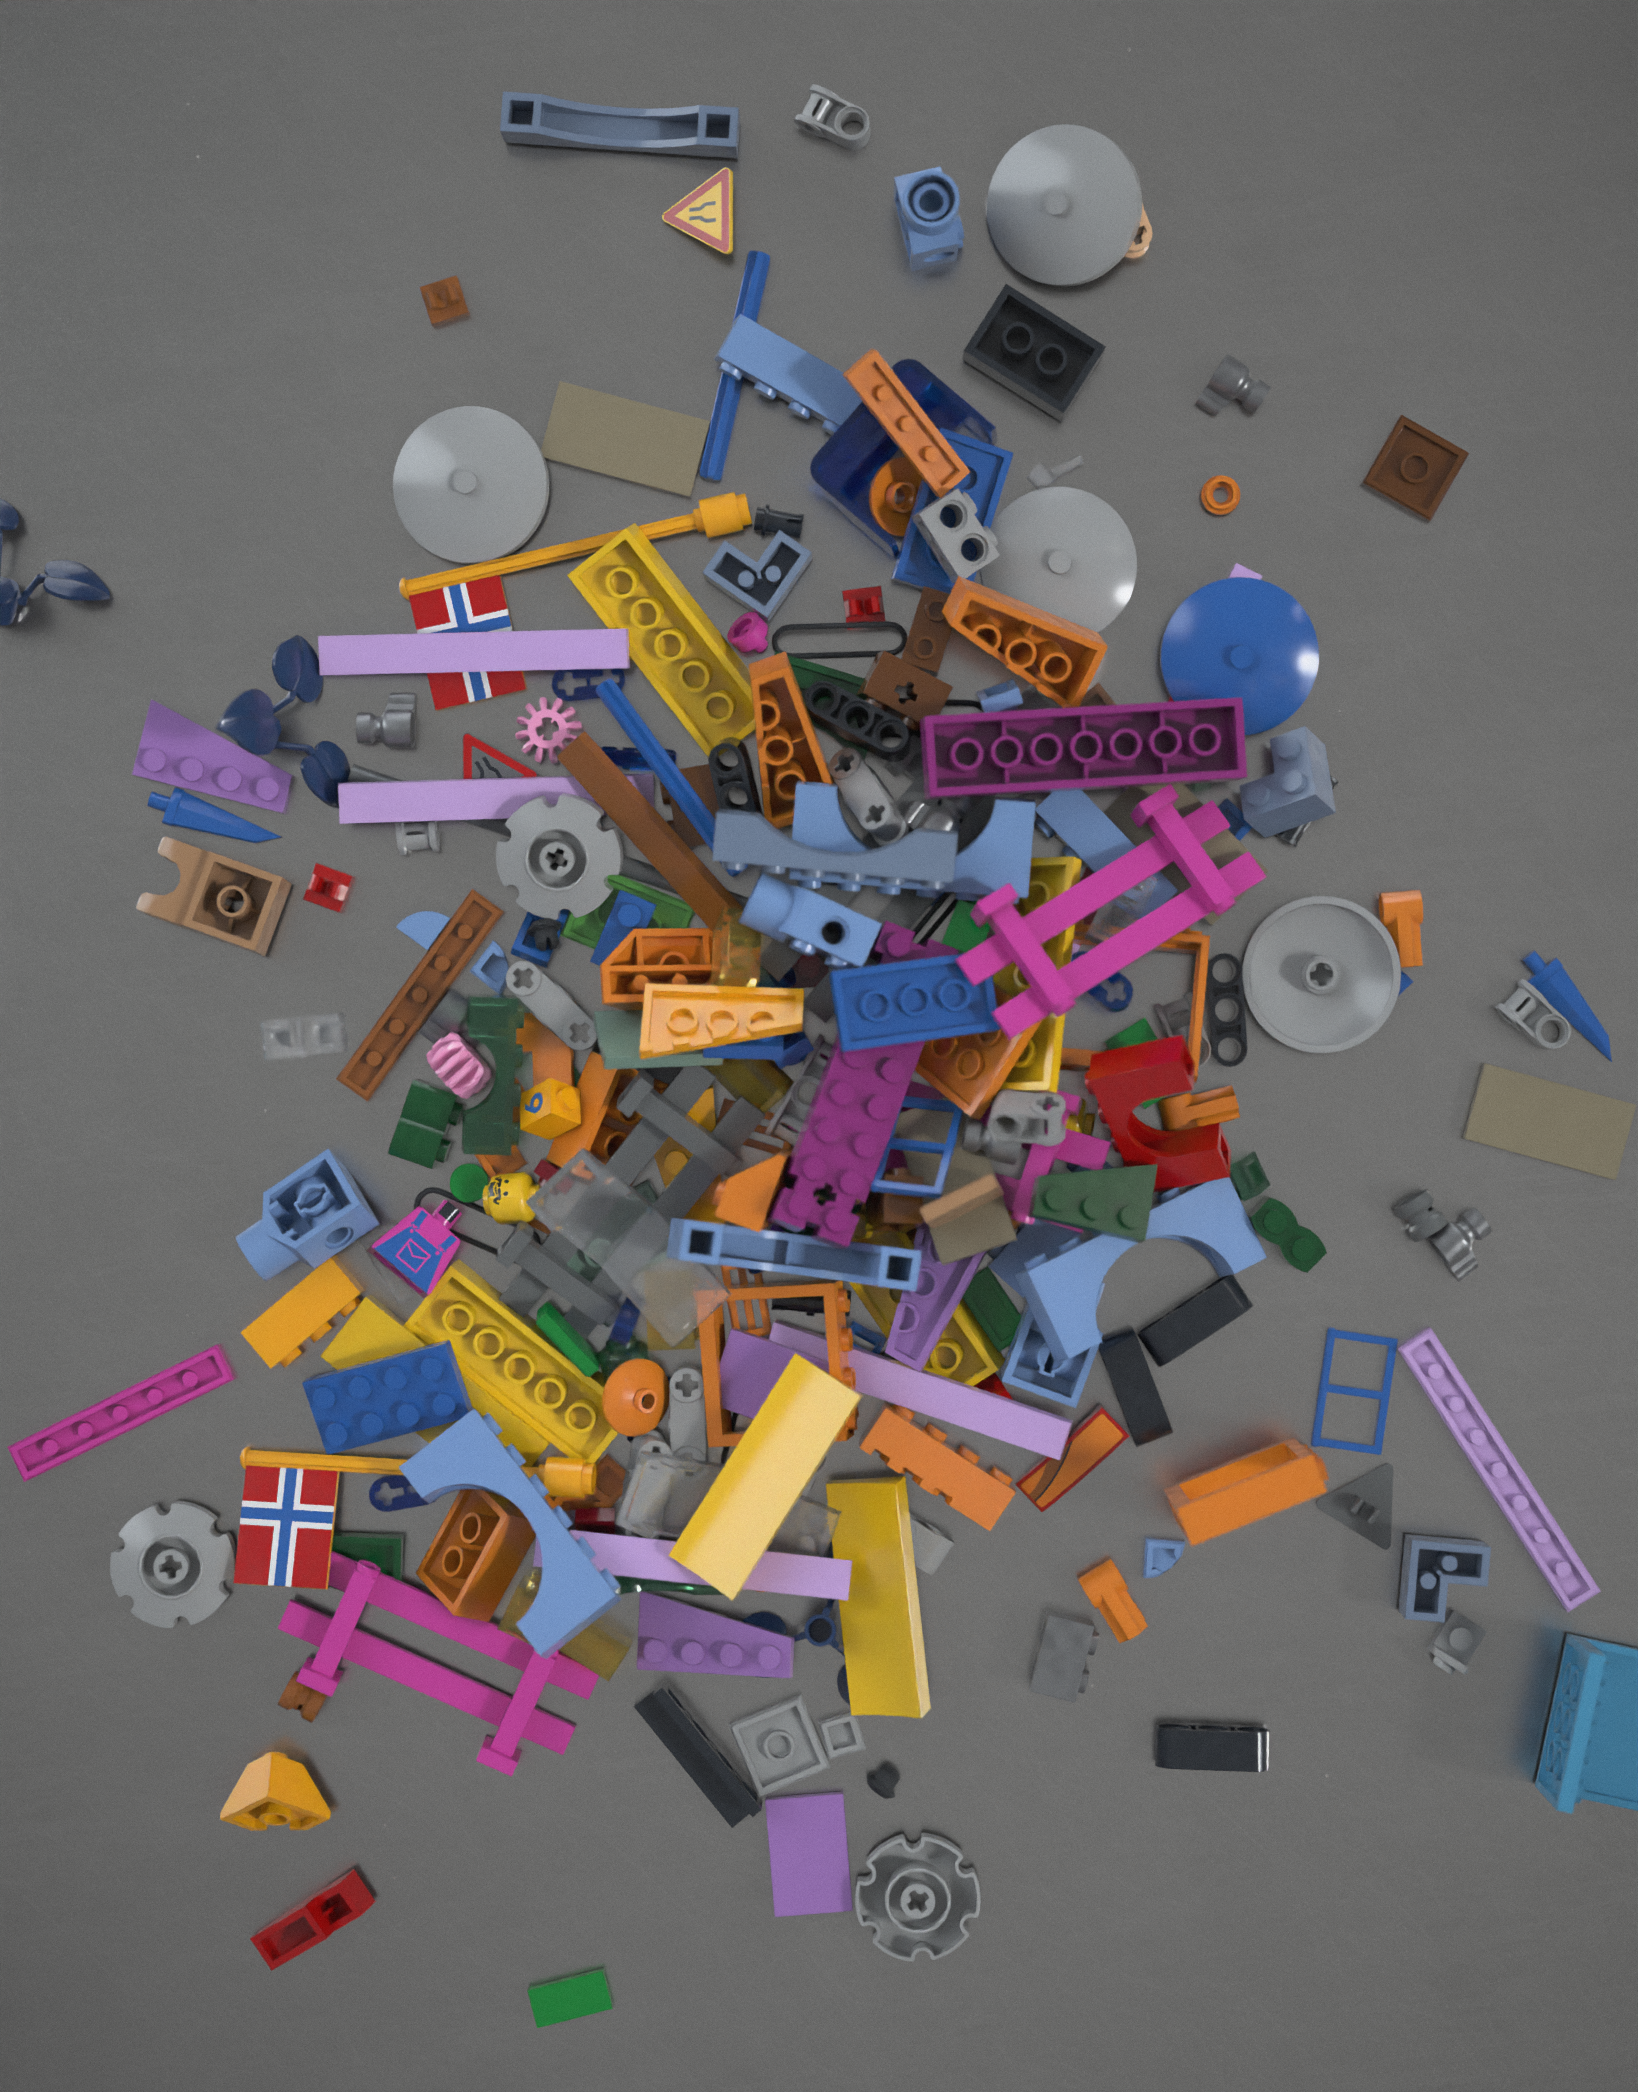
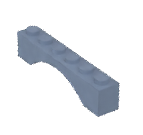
(566, 123)
(751, 839)

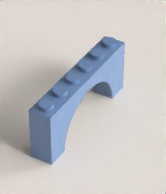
(989, 862)
(792, 1254)
(1066, 1285)
(571, 1584)

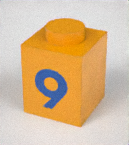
(550, 1109)

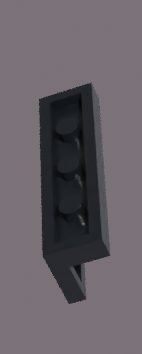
(698, 1754)

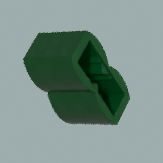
(425, 1124)
(1293, 1242)

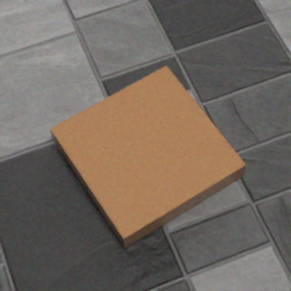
(961, 1201)

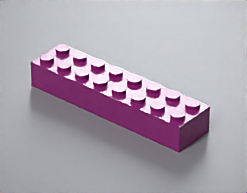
(1083, 748)

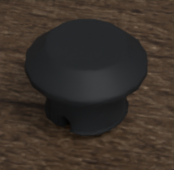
(545, 933)
(884, 1781)

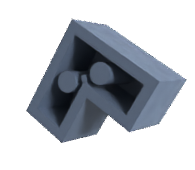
(759, 584)
(1297, 789)
(1431, 1565)

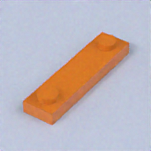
(906, 423)

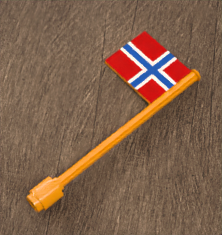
(476, 602)
(293, 1502)

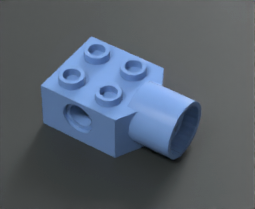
(929, 217)
(799, 916)
(307, 1218)
(1033, 1368)

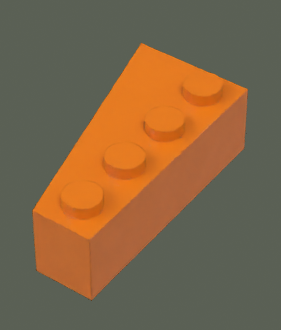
(1030, 642)
(784, 738)
(937, 1464)

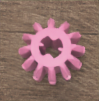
(537, 723)
(459, 1065)

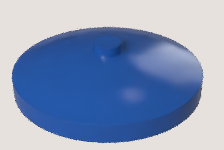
(1243, 643)

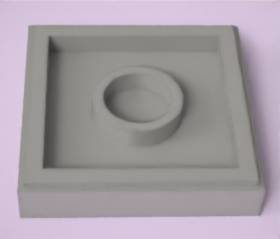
(779, 1745)

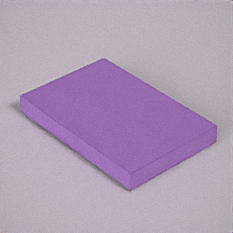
(752, 1369)
(808, 1854)

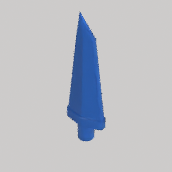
(195, 814)
(1564, 996)

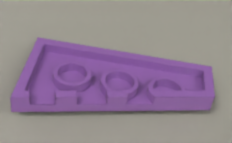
(196, 759)
(926, 1312)
(701, 1641)

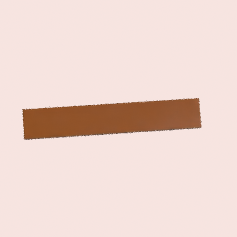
(646, 829)
(420, 995)

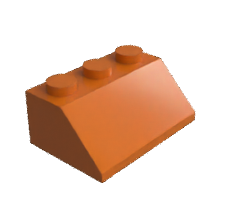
(602, 1124)
(751, 1192)
(476, 1553)

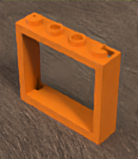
(1184, 942)
(713, 1345)
(1246, 1490)

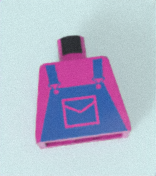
(419, 1247)

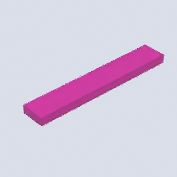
(121, 1412)

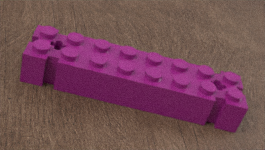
(850, 1118)

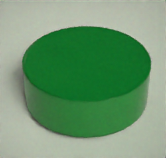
(468, 1182)

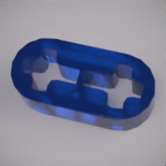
(588, 692)
(1100, 994)
(625, 1323)
(399, 1501)

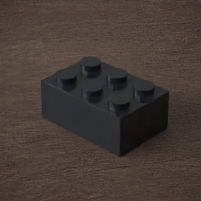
(1033, 352)

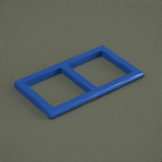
(921, 1146)
(1382, 1395)

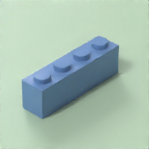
(787, 372)
(1092, 837)
(1031, 1241)

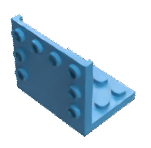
(1592, 1727)

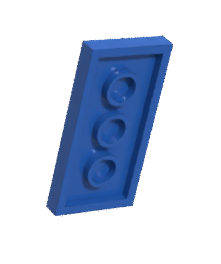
(984, 484)
(909, 1003)
(387, 1397)

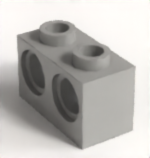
(947, 541)

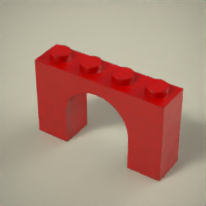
(1144, 1072)

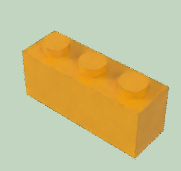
(304, 1313)

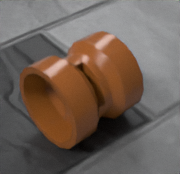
(302, 1698)

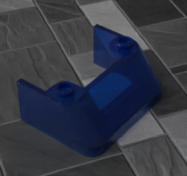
(862, 446)

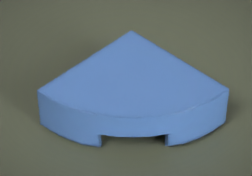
(423, 927)
(492, 968)
(1160, 1555)

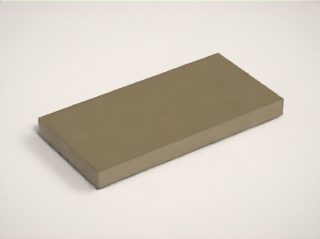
(625, 439)
(1221, 848)
(1549, 1121)
(976, 1230)

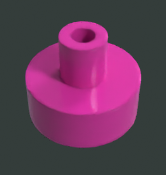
(748, 633)

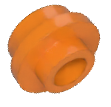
(1226, 484)

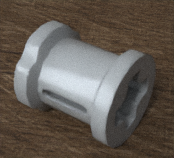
(417, 836)

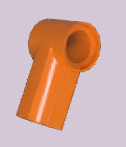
(1402, 915)
(1199, 1109)
(1109, 1593)

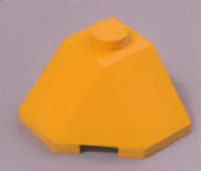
(275, 1793)

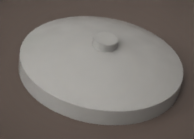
(1064, 205)
(471, 485)
(1064, 556)
(1321, 974)

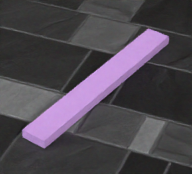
(474, 651)
(459, 797)
(940, 1396)
(1498, 1469)
(773, 1573)

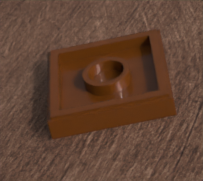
(1415, 468)

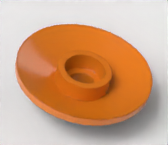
(892, 477)
(624, 1396)

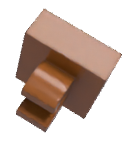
(444, 301)

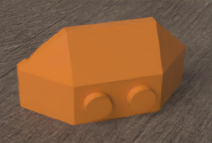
(655, 957)

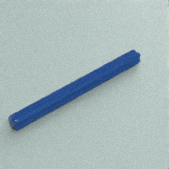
(730, 388)
(660, 762)

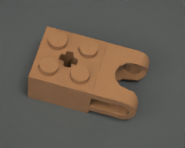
(206, 894)

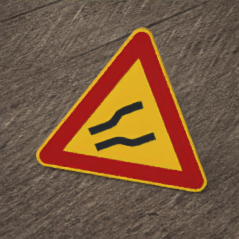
(707, 212)

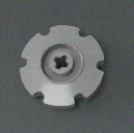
(589, 852)
(158, 1590)
(908, 1926)

